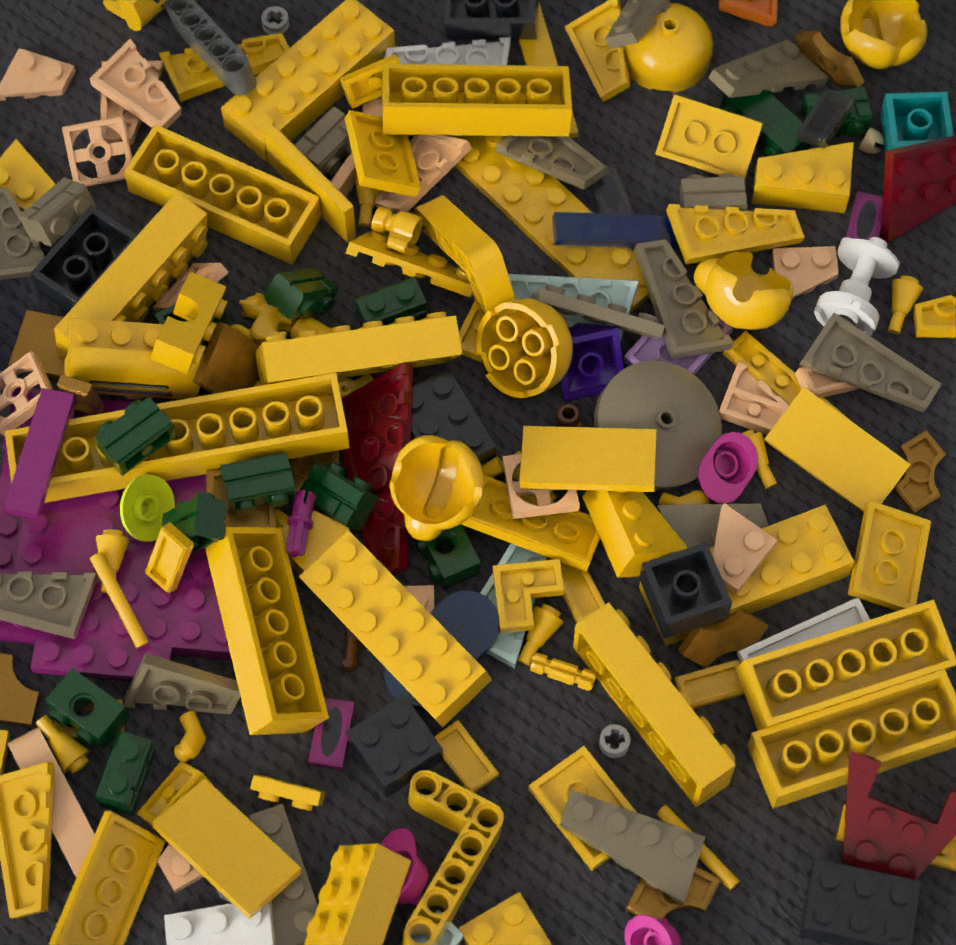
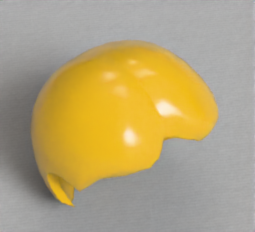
(883, 31)
(740, 294)
(436, 485)

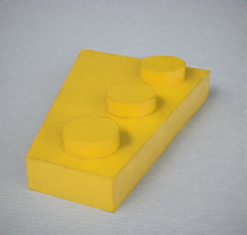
(604, 65)

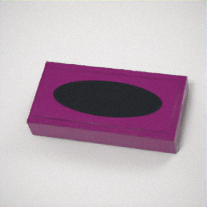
(865, 216)
(330, 736)

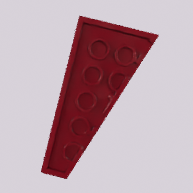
(917, 184)
(377, 431)

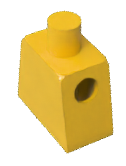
(320, 538)

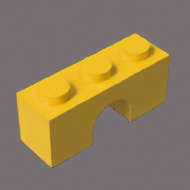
(181, 342)

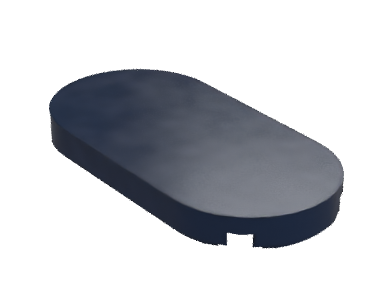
(470, 620)

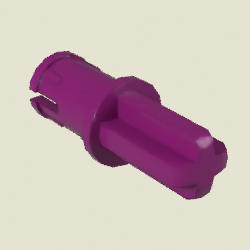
(300, 523)

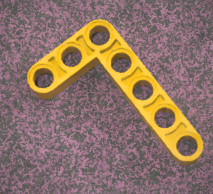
(470, 250)
(456, 863)

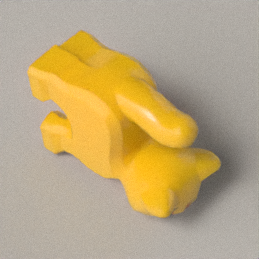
(268, 319)

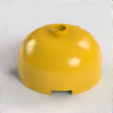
(672, 52)
(527, 350)

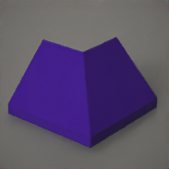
(594, 360)

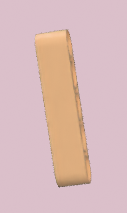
(68, 819)

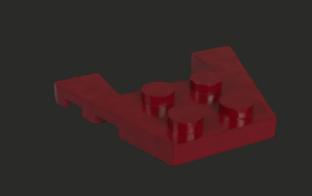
(886, 836)

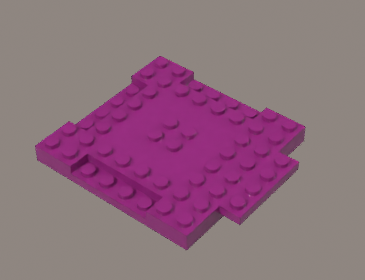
(65, 540)

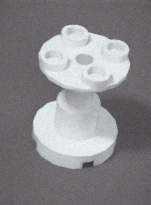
(851, 302)

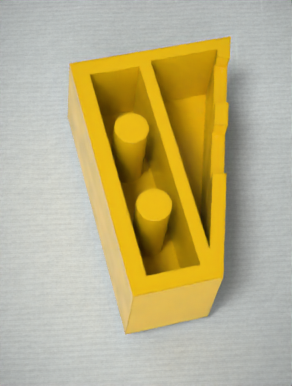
(806, 179)
(630, 529)

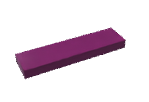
(40, 453)

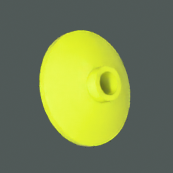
(143, 506)

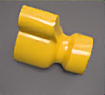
(403, 228)

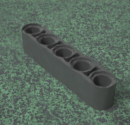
(212, 45)

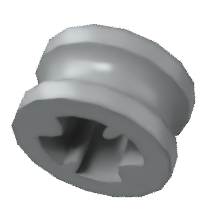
(276, 13)
(606, 734)

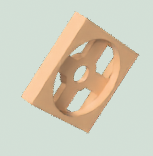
(113, 149)
(24, 408)
(522, 509)

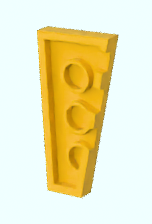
(193, 77)
(716, 232)
(412, 263)
(26, 837)

